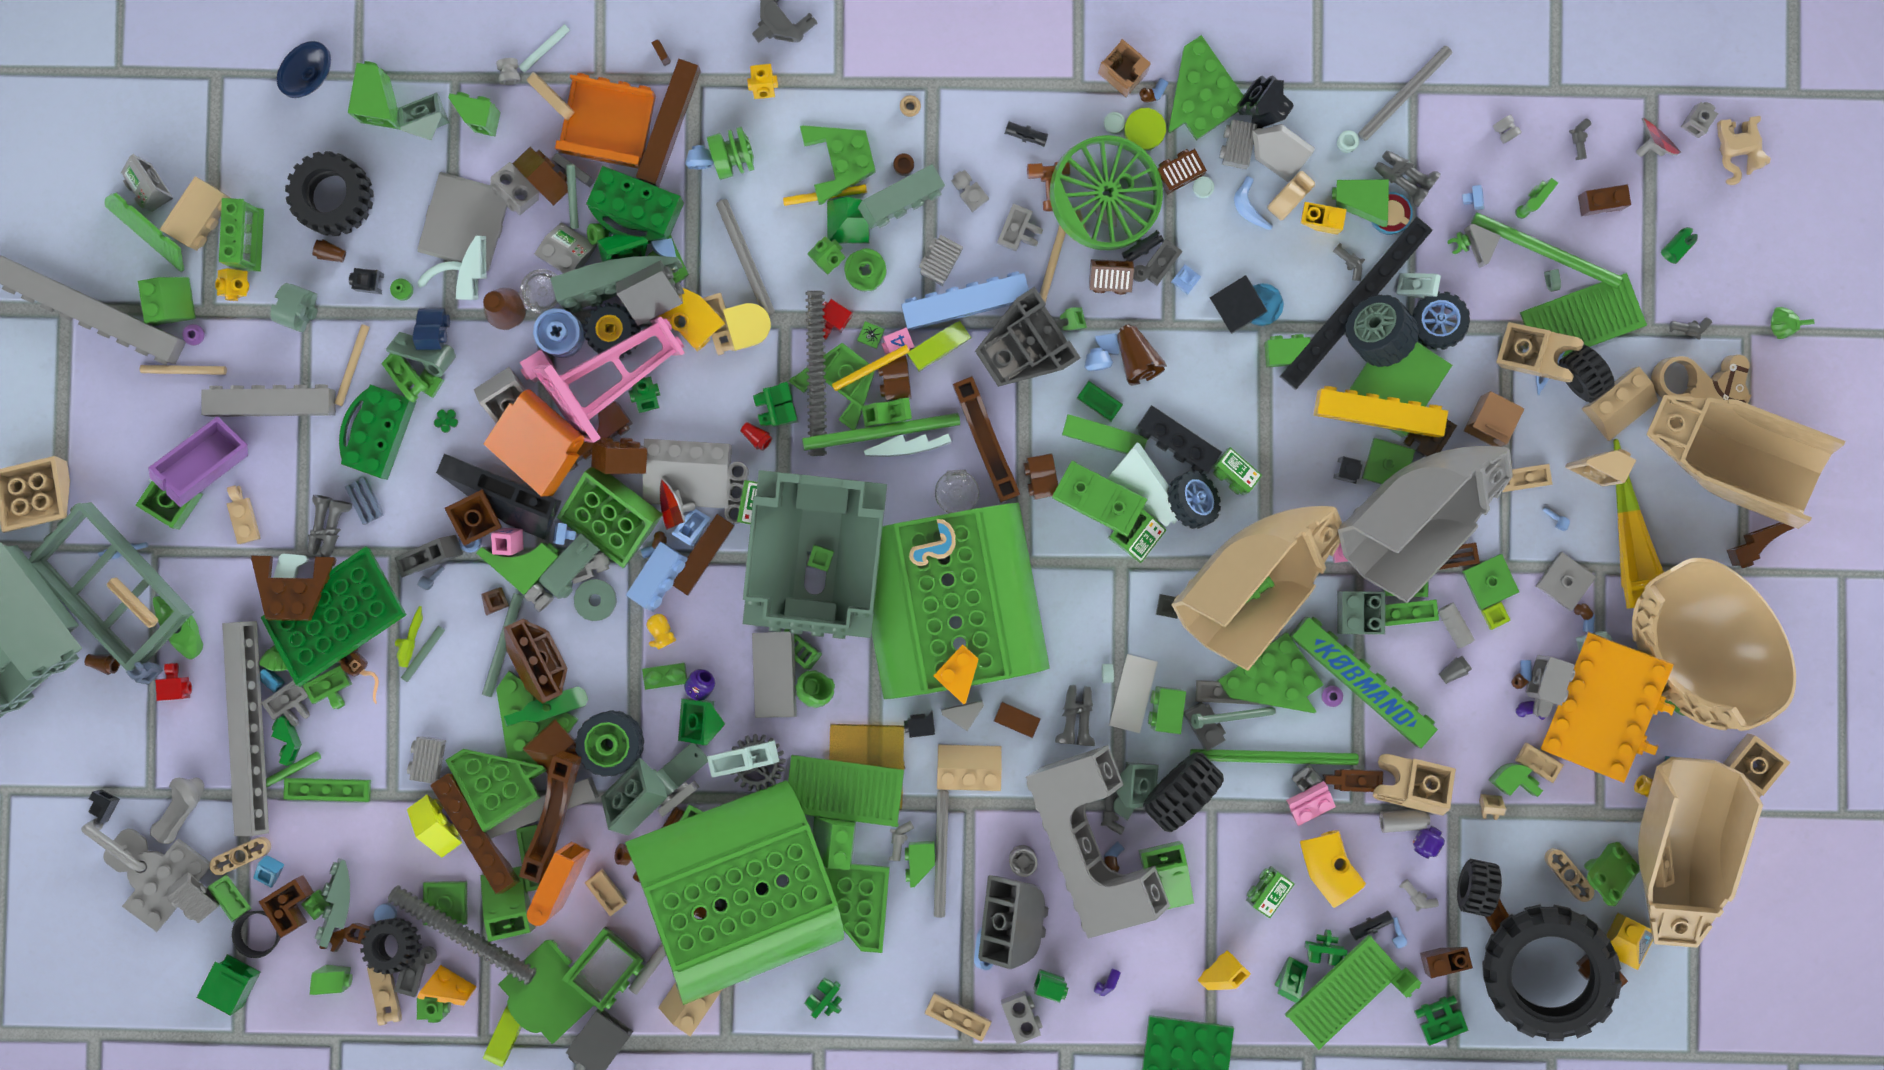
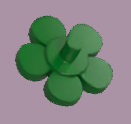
(446, 420)

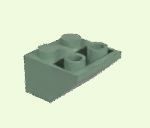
(1360, 612)

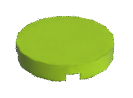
(1145, 128)

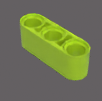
(502, 1039)

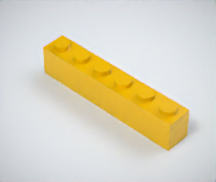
(1380, 413)

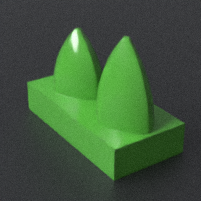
(664, 676)

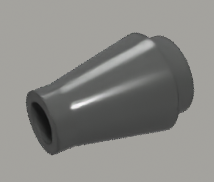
(1456, 669)

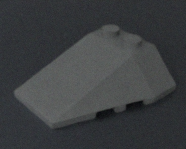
(1025, 343)

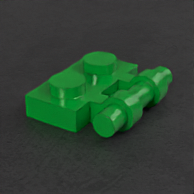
(1444, 1026)

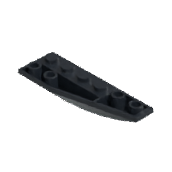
(511, 501)

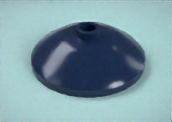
(304, 69)

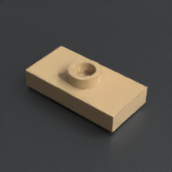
(1539, 762)
(606, 892)

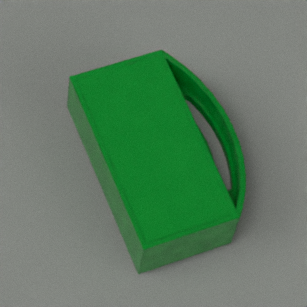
(634, 205)
(375, 431)

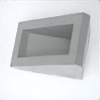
(1482, 243)
(963, 714)

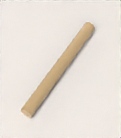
(1052, 263)
(352, 365)
(175, 369)

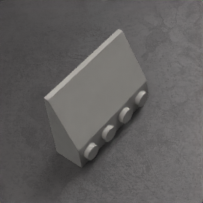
(691, 467)

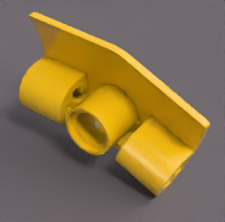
(699, 317)
(1333, 883)

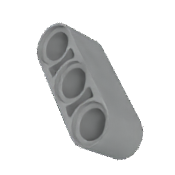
(733, 482)

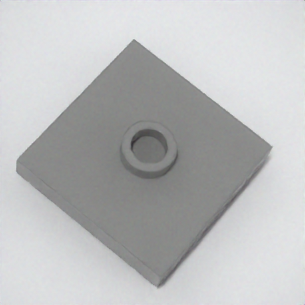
(1565, 581)

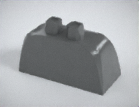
(1011, 922)

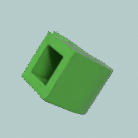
(886, 412)
(1511, 776)

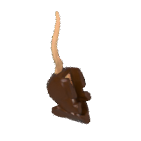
(356, 664)

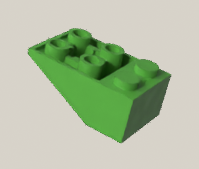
(1172, 871)
(506, 912)

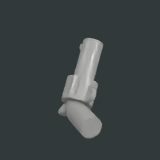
(898, 839)
(1418, 898)

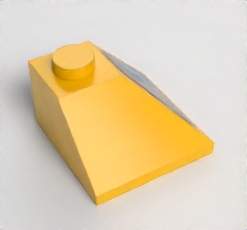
(1629, 940)

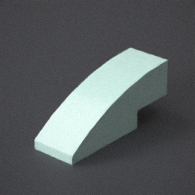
(472, 269)
(743, 759)

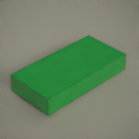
(1099, 401)

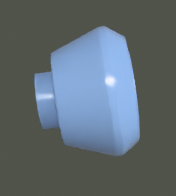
(699, 158)
(1098, 360)

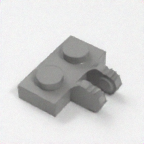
(1015, 227)
(286, 699)

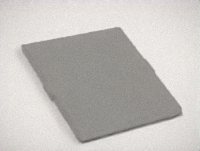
(457, 215)

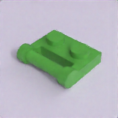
(1537, 198)

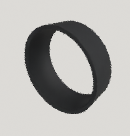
(239, 943)

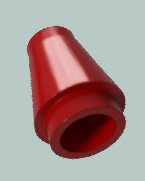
(757, 437)

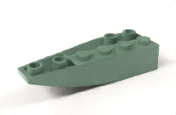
(598, 281)

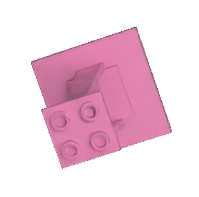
(579, 416)

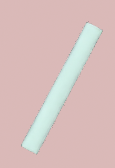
(545, 47)

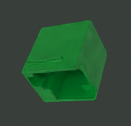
(228, 985)

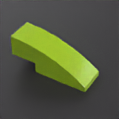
(939, 345)

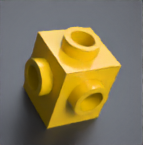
(762, 81)
(232, 284)

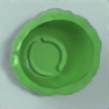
(814, 689)

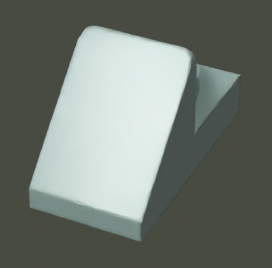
(1418, 285)

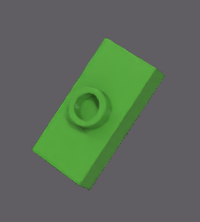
(229, 898)

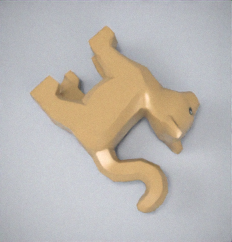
(1744, 143)

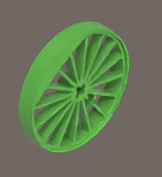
(1066, 213)

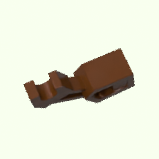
(347, 933)

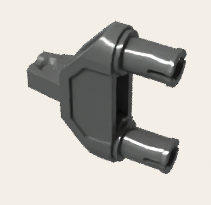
(777, 25)

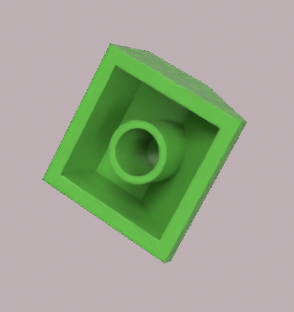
(166, 300)

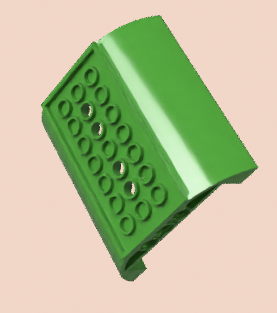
(989, 593)
(725, 858)

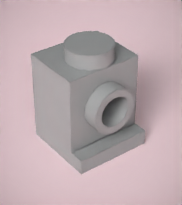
(1695, 123)

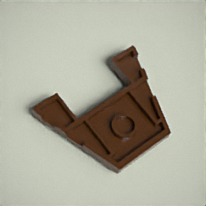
(290, 597)

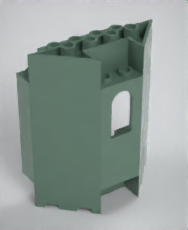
(786, 522)
(32, 631)

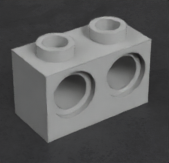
(518, 186)
(1017, 1018)

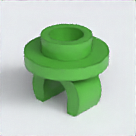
(1463, 242)

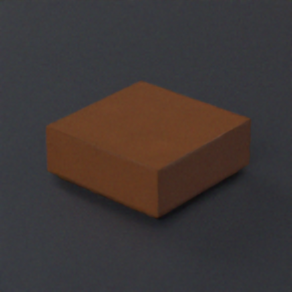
(661, 52)

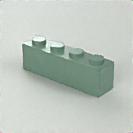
(901, 196)

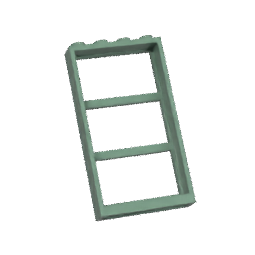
(70, 597)

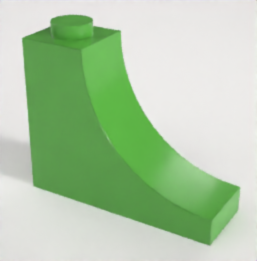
(522, 570)

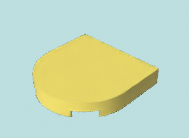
(747, 325)

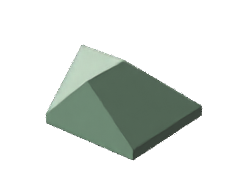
(423, 116)
(1138, 782)

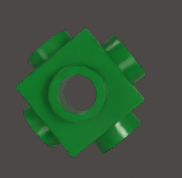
(645, 394)

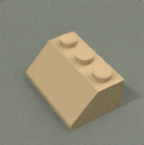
(195, 214)
(1623, 403)
(1604, 468)
(969, 767)
(686, 1016)

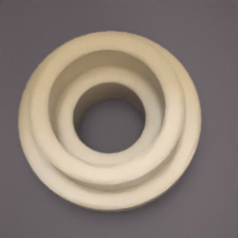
(913, 100)

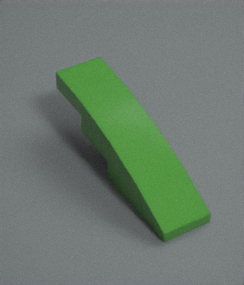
(1101, 435)

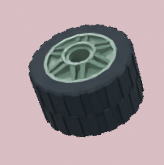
(1382, 330)

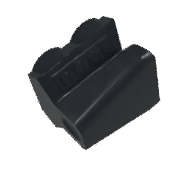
(1265, 102)

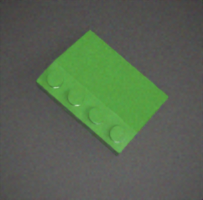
(609, 515)

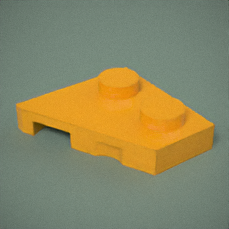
(958, 673)
(447, 987)

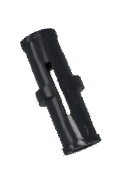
(1026, 133)
(1143, 246)
(1371, 925)

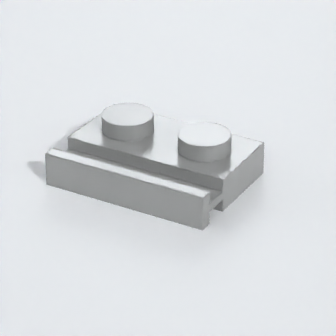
(683, 792)

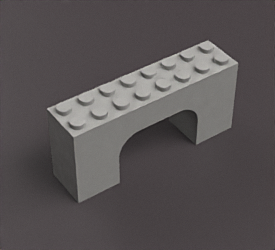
(1099, 895)

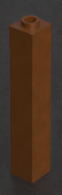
(668, 122)

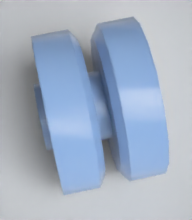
(570, 329)

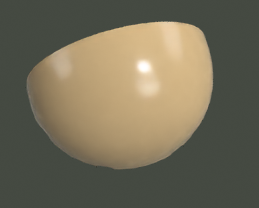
(1724, 645)

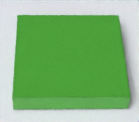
(448, 898)

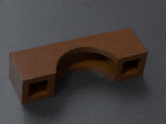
(611, 422)

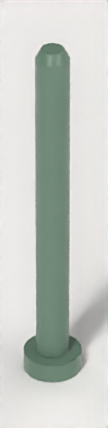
(1198, 720)

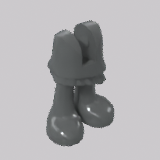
(1402, 167)
(329, 534)
(1072, 708)

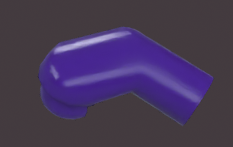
(1526, 708)
(1109, 985)

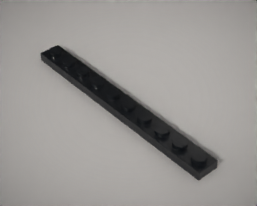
(1369, 286)

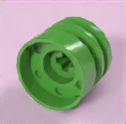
(730, 153)

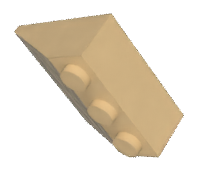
(33, 493)

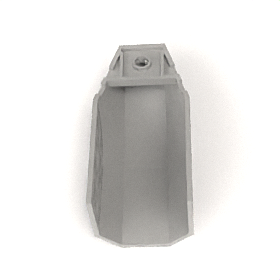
(1423, 516)

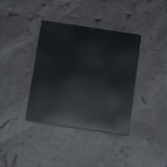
(1238, 304)

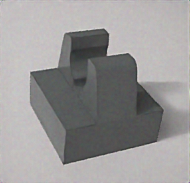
(1306, 778)

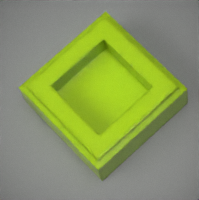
(1495, 615)

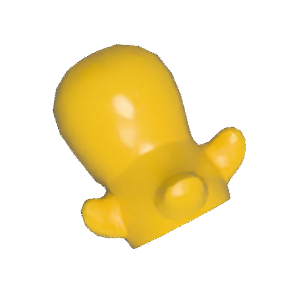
(660, 629)

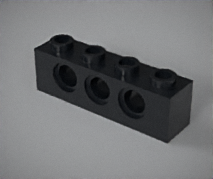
(1208, 453)

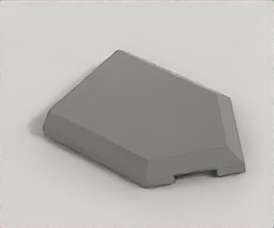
(1281, 150)

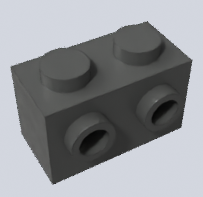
(1210, 734)

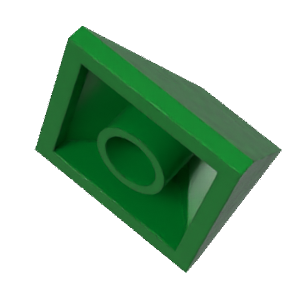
(846, 222)
(622, 247)
(698, 721)

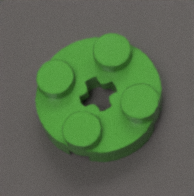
(861, 259)

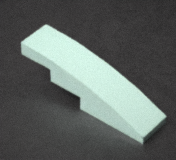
(899, 447)

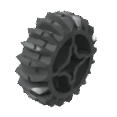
(762, 770)

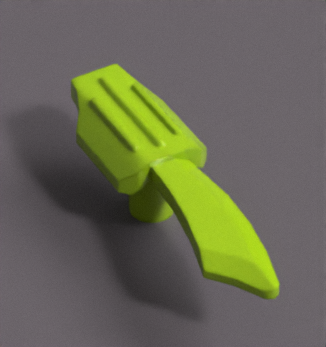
(407, 645)

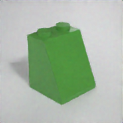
(373, 97)
(834, 841)

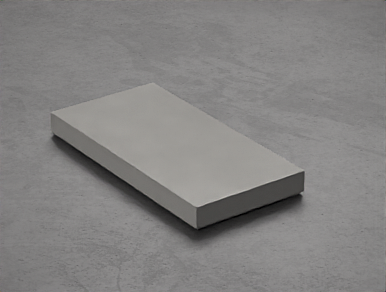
(774, 674)

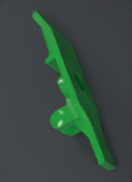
(533, 711)

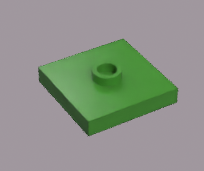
(1385, 460)
(1490, 581)

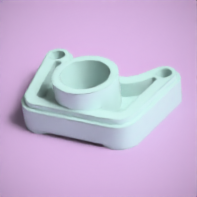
(288, 565)

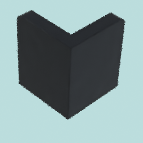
(102, 805)

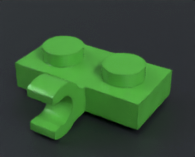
(328, 686)

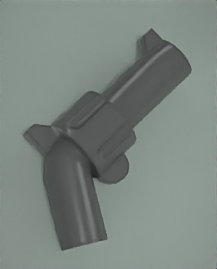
(1579, 138)
(1352, 261)
(1692, 329)
(1109, 816)

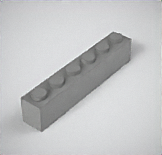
(267, 402)

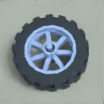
(1446, 339)
(1201, 494)

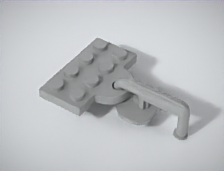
(131, 855)

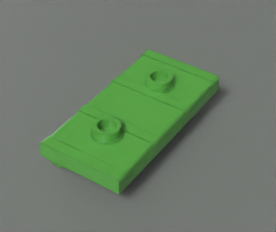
(1099, 498)

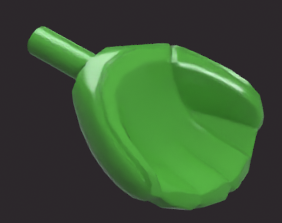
(1786, 322)
(272, 660)

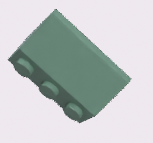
(633, 798)

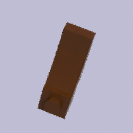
(1755, 542)

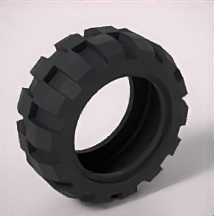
(1552, 1022)

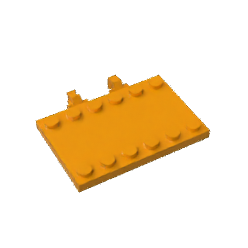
(1609, 707)

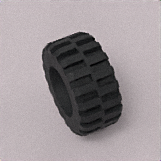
(310, 174)
(1183, 792)

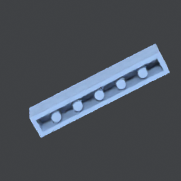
(963, 302)

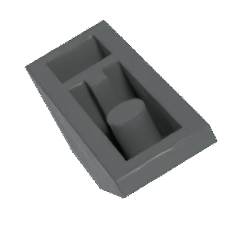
(429, 555)

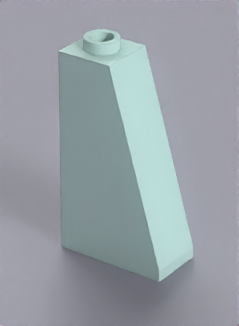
(1142, 477)

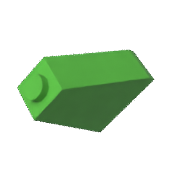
(1364, 199)

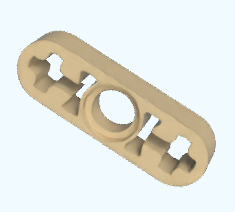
(550, 95)
(229, 867)
(1575, 891)

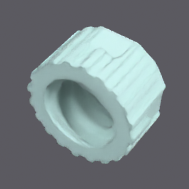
(1107, 673)

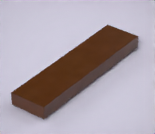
(703, 554)

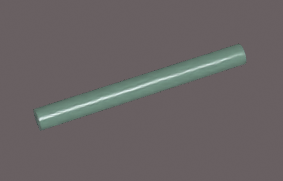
(500, 651)

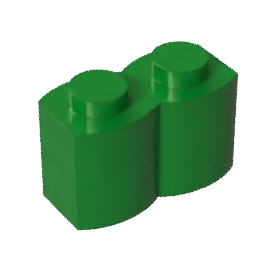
(1050, 986)

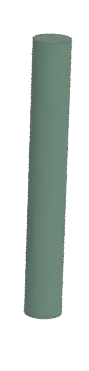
(572, 196)
(422, 653)

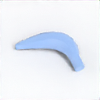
(1245, 208)

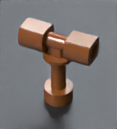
(1045, 173)

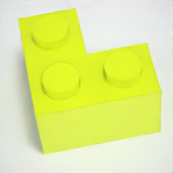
(432, 826)

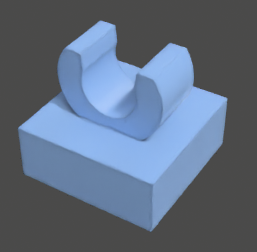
(1475, 198)
(1186, 279)
(561, 534)

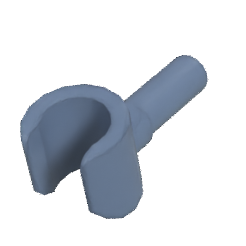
(427, 583)

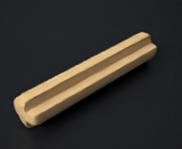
(132, 602)

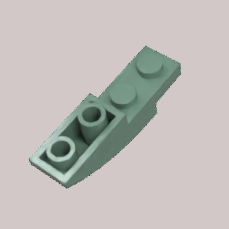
(338, 894)

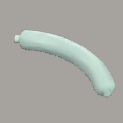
(451, 265)

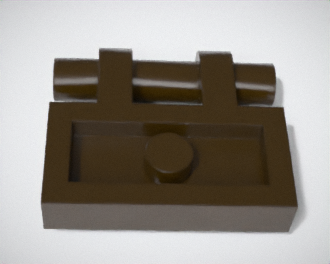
(1430, 445)

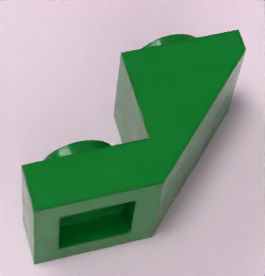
(287, 733)

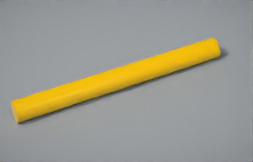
(813, 197)
(871, 367)

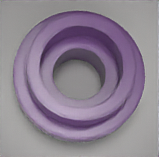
(199, 334)
(1326, 693)

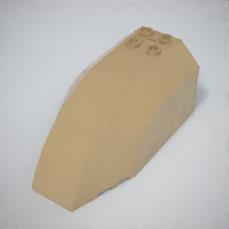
(1744, 453)
(1282, 546)
(1711, 828)

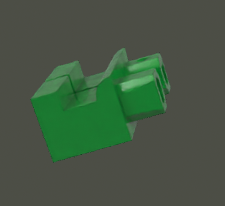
(774, 397)

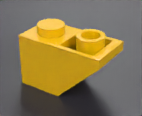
(1323, 218)
(1224, 973)

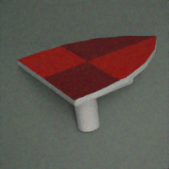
(1658, 142)
(672, 506)

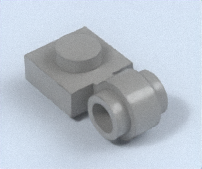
(973, 195)
(599, 563)

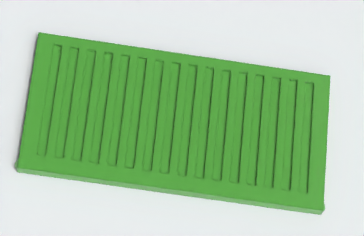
(1590, 313)
(847, 790)
(1343, 992)

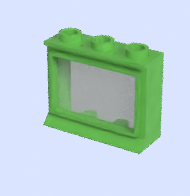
(241, 235)
(604, 969)

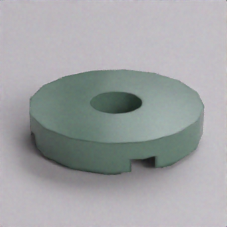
(583, 604)

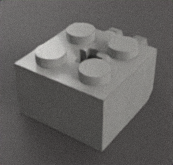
(1549, 683)

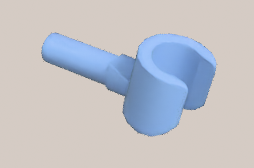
(1563, 522)
(1399, 941)

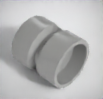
(1023, 860)

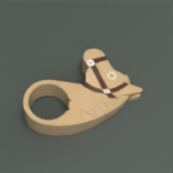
(1724, 385)

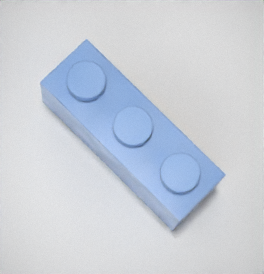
(657, 577)

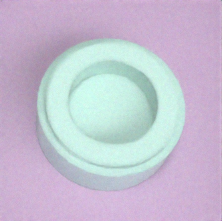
(1348, 141)

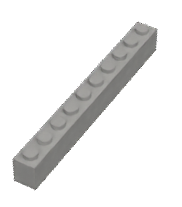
(89, 312)
(245, 728)

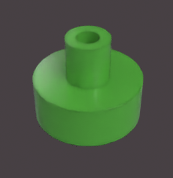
(596, 232)
(401, 289)

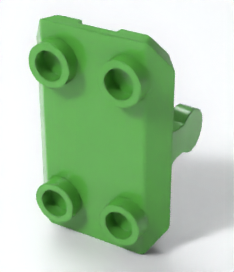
(1612, 873)

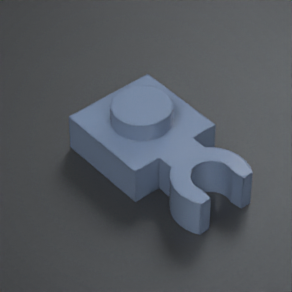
(145, 672)

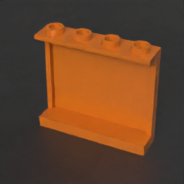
(608, 121)

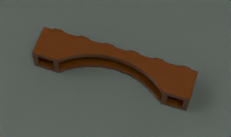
(985, 439)
(559, 790)
(488, 857)

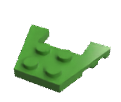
(848, 155)
(839, 364)

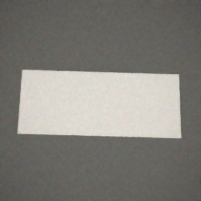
(1133, 693)

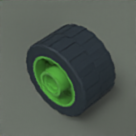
(593, 747)

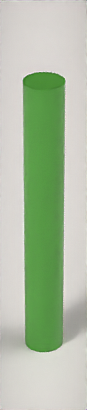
(292, 769)

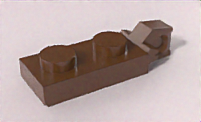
(1355, 780)

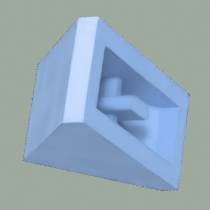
(692, 527)

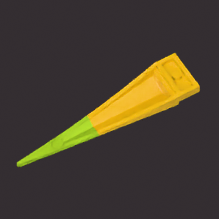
(1637, 554)

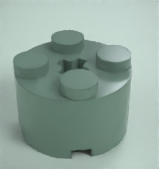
(294, 307)

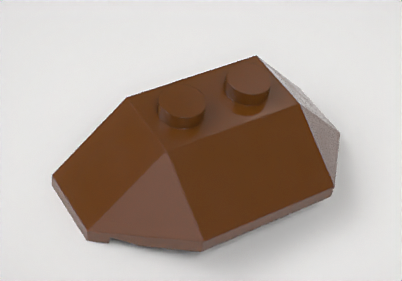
(536, 659)

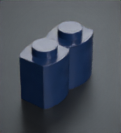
(430, 329)

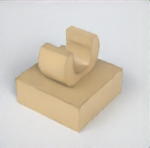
(1492, 805)

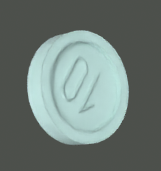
(1114, 122)
(1203, 187)

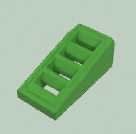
(814, 657)

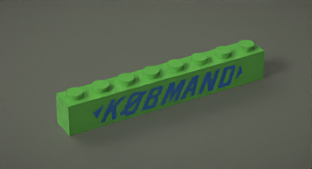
(1363, 682)

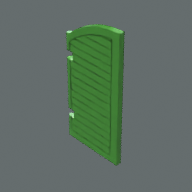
(145, 230)

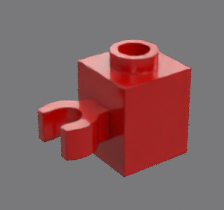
(835, 317)
(172, 687)

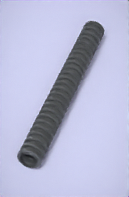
(816, 367)
(461, 934)

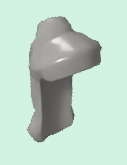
(185, 797)

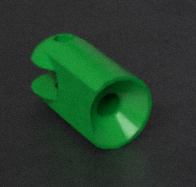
(1678, 246)

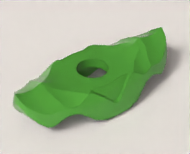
(188, 639)

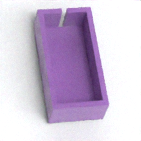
(198, 461)

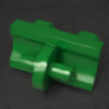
(1316, 949)
(817, 1005)

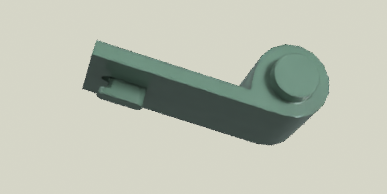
(434, 361)
(564, 569)
(682, 767)

